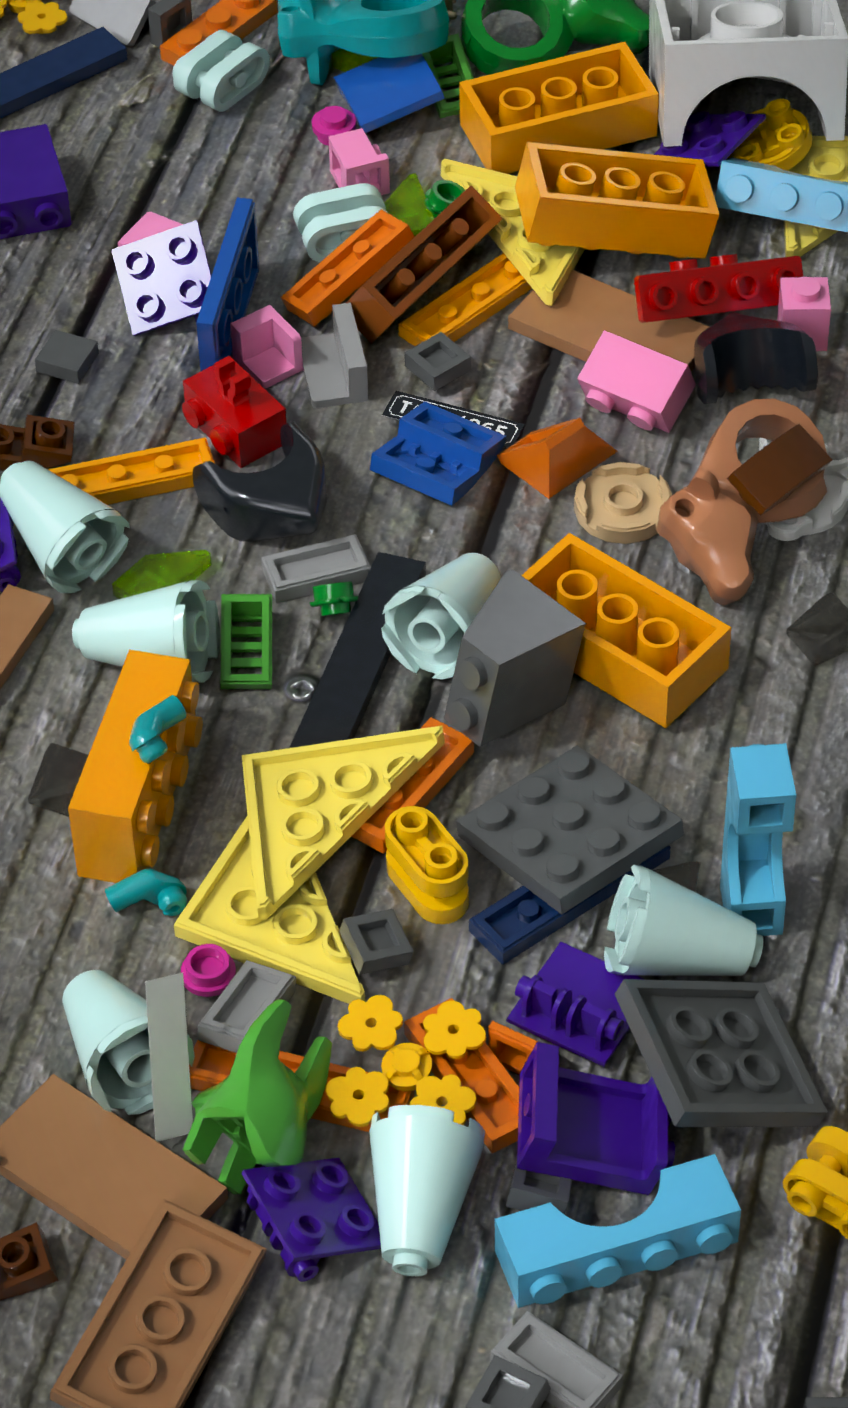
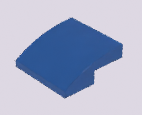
(388, 89)
(438, 453)

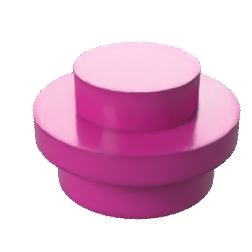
(332, 121)
(207, 970)

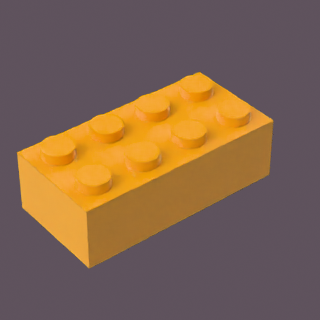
(571, 100)
(616, 201)
(637, 635)
(118, 796)

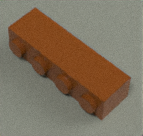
(422, 263)

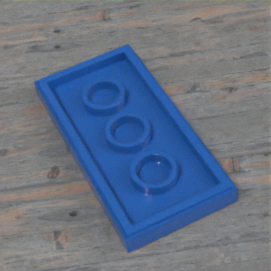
(229, 285)

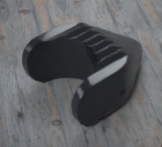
(753, 353)
(269, 502)

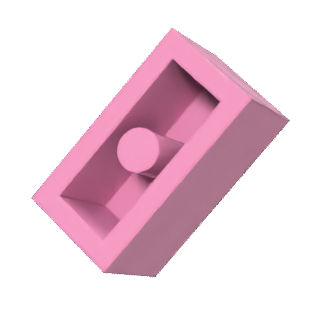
(636, 382)

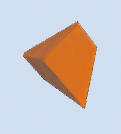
(556, 456)

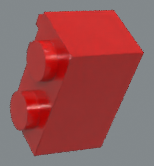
(233, 411)

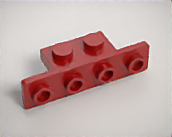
(712, 289)

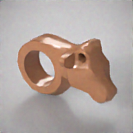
(709, 519)

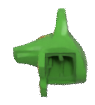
(260, 1102)

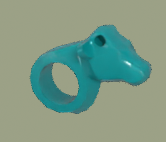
(360, 26)

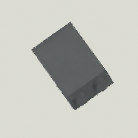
(513, 661)

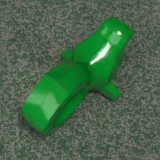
(560, 23)

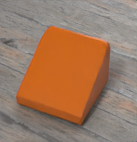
(509, 1046)

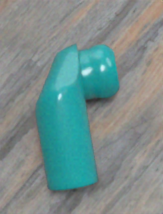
(151, 724)
(151, 886)

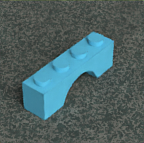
(782, 194)
(756, 815)
(555, 1255)

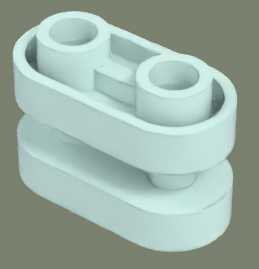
(221, 70)
(334, 215)

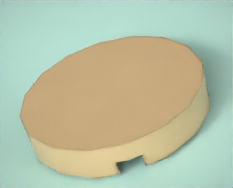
(620, 502)

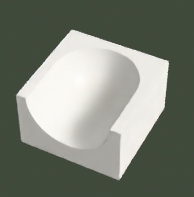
(718, 41)

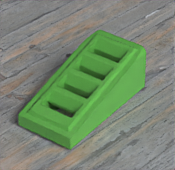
(454, 52)
(246, 609)

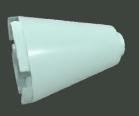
(62, 525)
(434, 612)
(160, 621)
(676, 931)
(112, 1041)
(421, 1181)

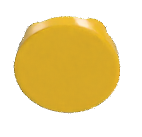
(780, 139)

